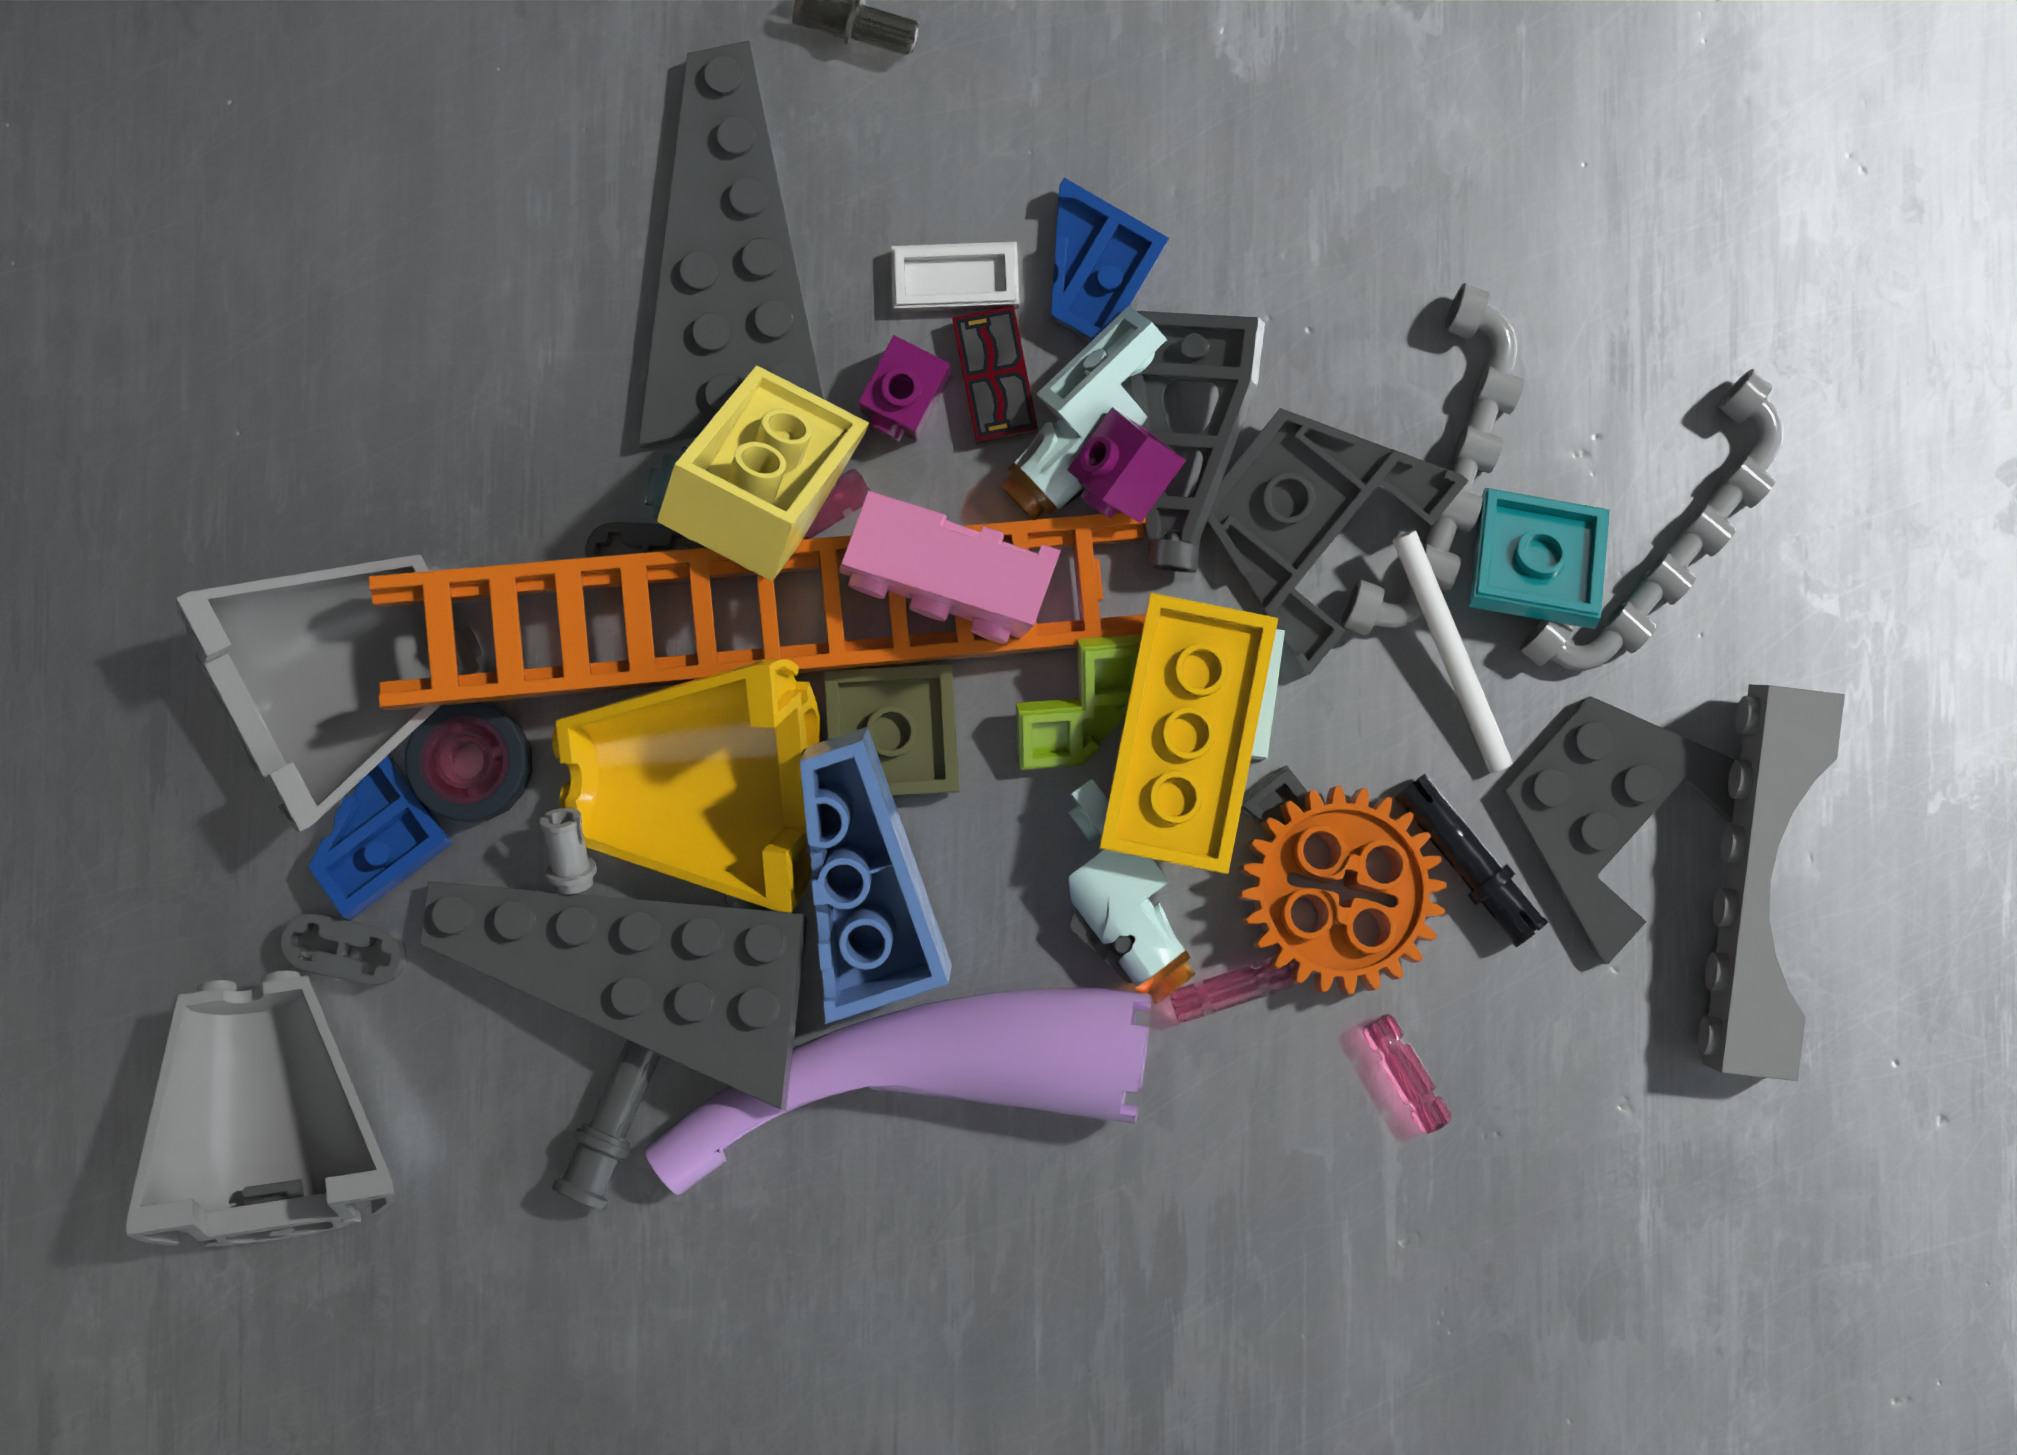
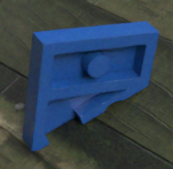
(1098, 261)
(376, 841)

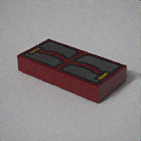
(995, 374)

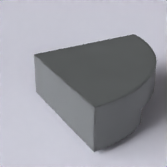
(1268, 797)

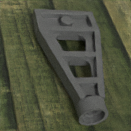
(1197, 350)

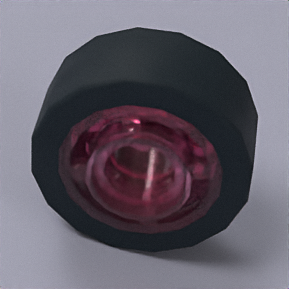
(432, 762)

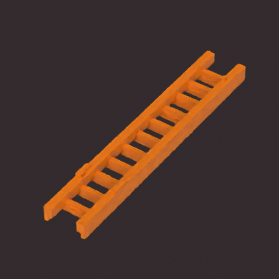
(698, 566)

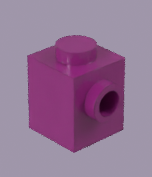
(903, 390)
(1124, 467)

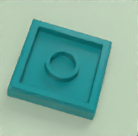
(1540, 558)

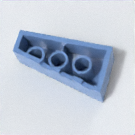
(866, 887)

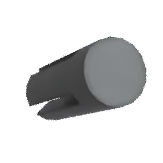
(293, 1187)

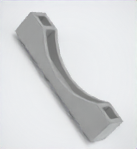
(1784, 748)

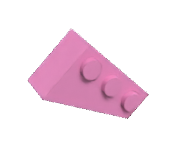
(947, 568)

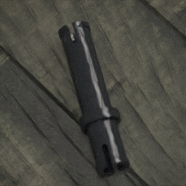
(1472, 861)

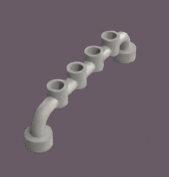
(1474, 451)
(1704, 530)

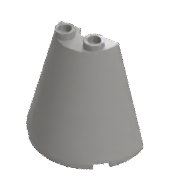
(302, 674)
(254, 1100)

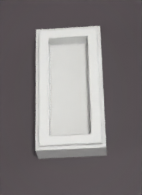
(955, 277)

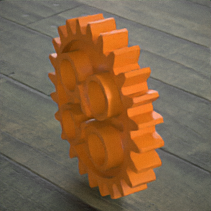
(1331, 945)

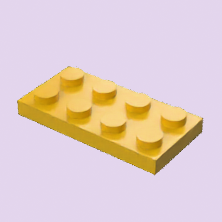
(1188, 733)

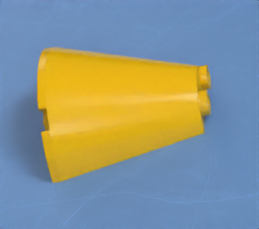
(700, 780)

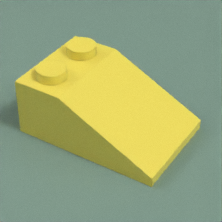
(760, 472)

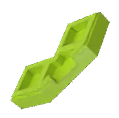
(1071, 729)

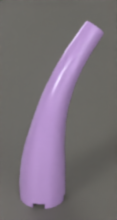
(1006, 1048)

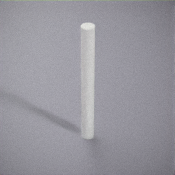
(1452, 651)

